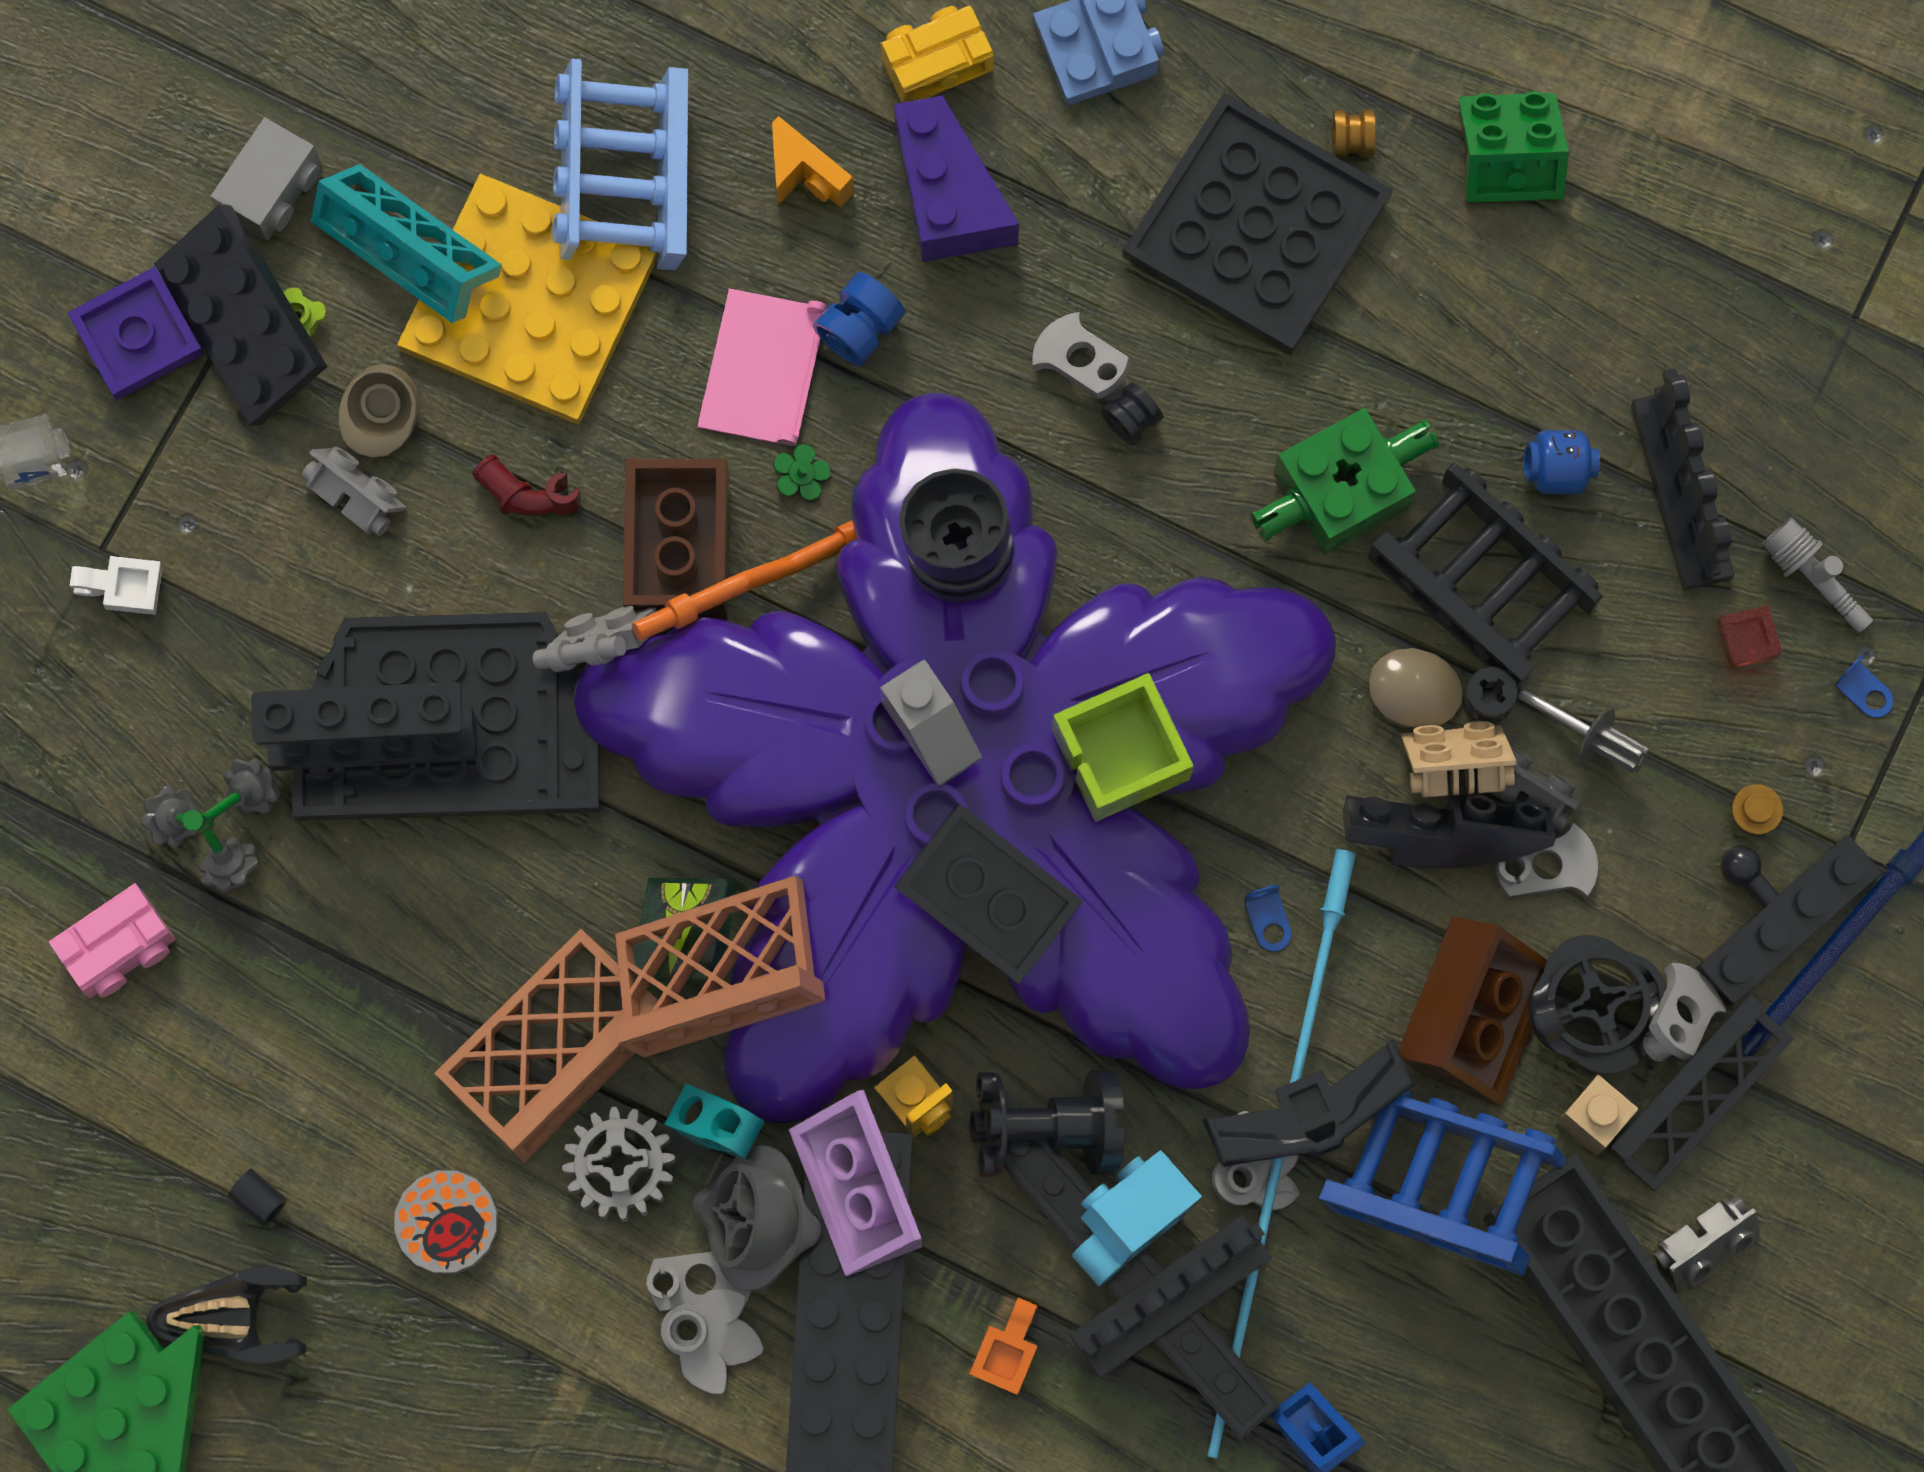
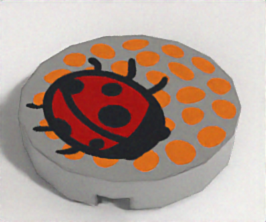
(446, 1222)

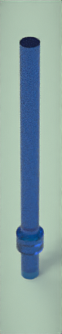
(1902, 869)

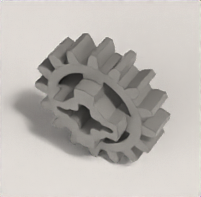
(595, 1167)

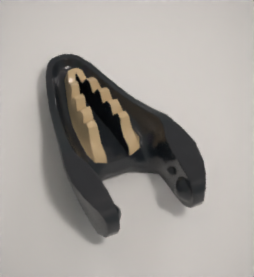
(229, 1315)

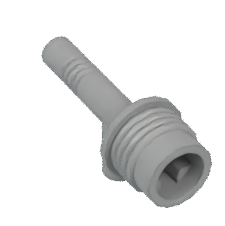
(1795, 549)

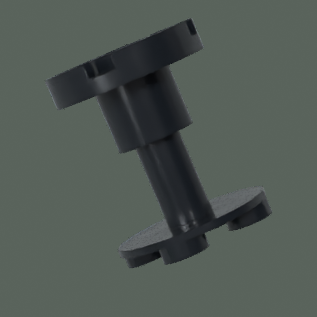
(1067, 1123)

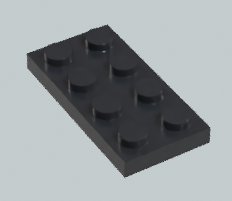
(240, 314)

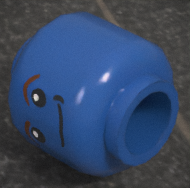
(1560, 462)

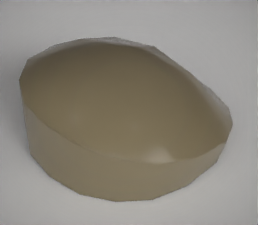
(378, 411)
(1414, 688)

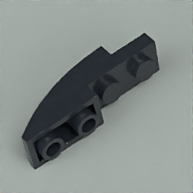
(1463, 835)

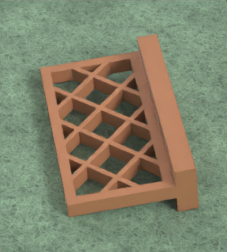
(713, 1009)
(572, 1083)

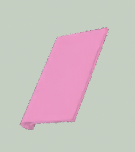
(761, 368)

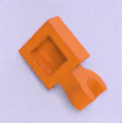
(1005, 1354)

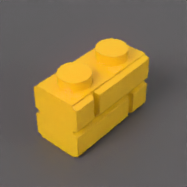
(936, 54)

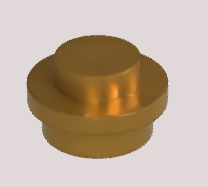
(1757, 810)

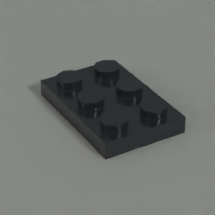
(988, 893)

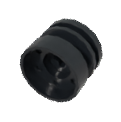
(952, 509)

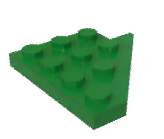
(117, 1403)

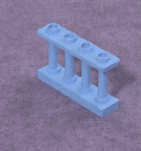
(666, 144)

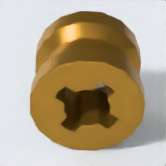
(1353, 133)

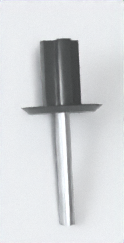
(1599, 737)

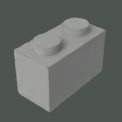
(268, 179)

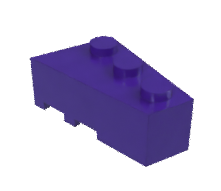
(947, 184)

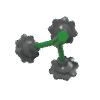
(175, 817)

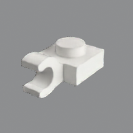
(126, 585)

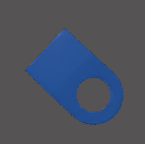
(1858, 683)
(1266, 910)

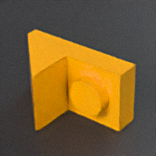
(800, 159)

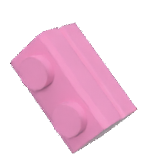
(113, 942)

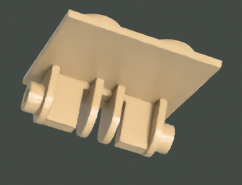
(1476, 746)

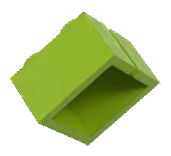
(1122, 747)

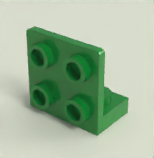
(1513, 147)

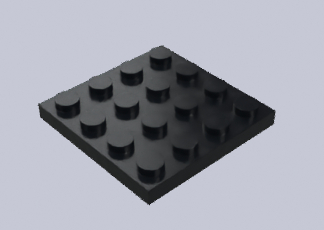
(1257, 223)

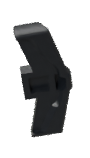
(1312, 1113)

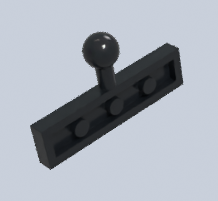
(1786, 916)

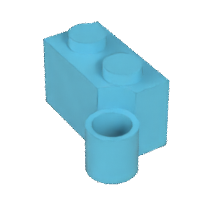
(1132, 1214)

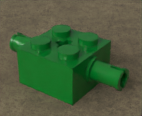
(1348, 450)

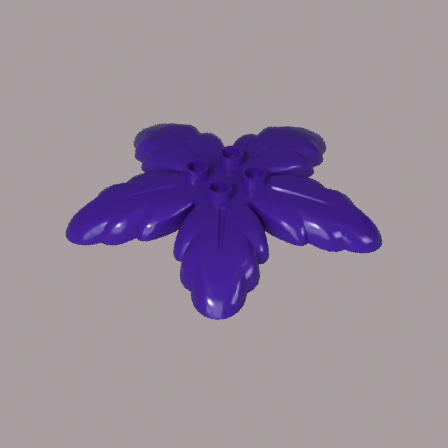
(794, 731)

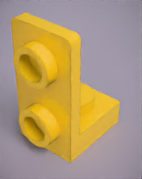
(916, 1098)

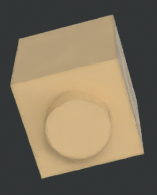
(1597, 1115)

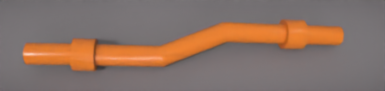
(685, 609)

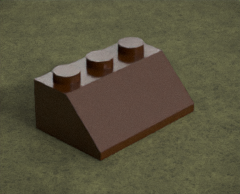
(1474, 1010)

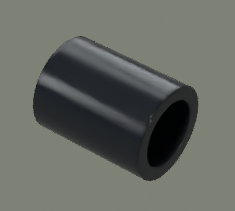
(257, 1197)

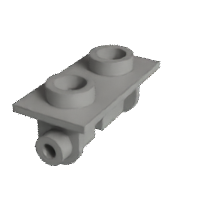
(338, 476)

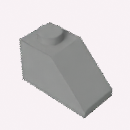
(930, 722)

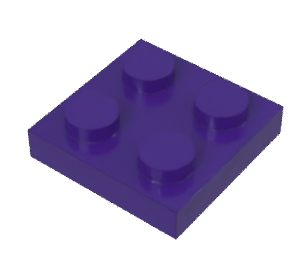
(135, 333)

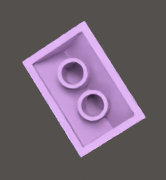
(855, 1185)

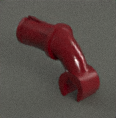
(519, 497)

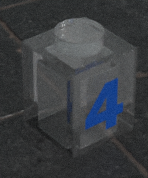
(32, 451)

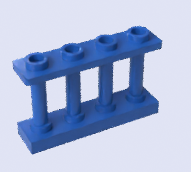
(1451, 1228)

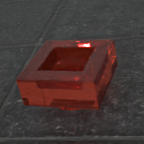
(1749, 636)

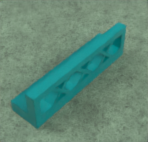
(393, 242)

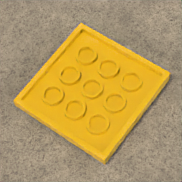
(545, 320)

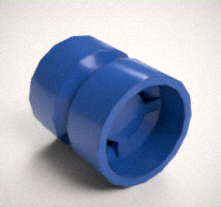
(862, 315)

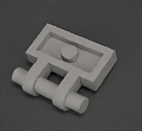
(592, 640)

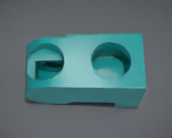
(718, 1126)

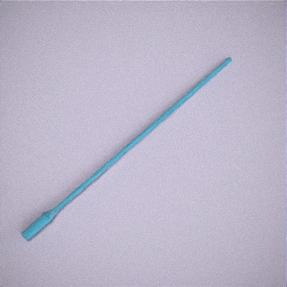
(1332, 914)

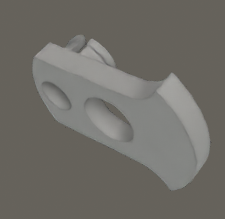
(1101, 378)
(1577, 871)
(1668, 1030)
(678, 1269)

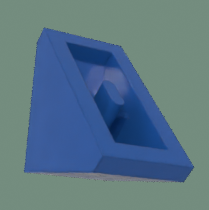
(1316, 1430)

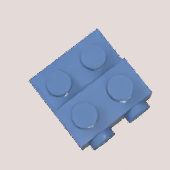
(1097, 46)

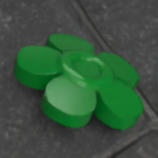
(800, 473)

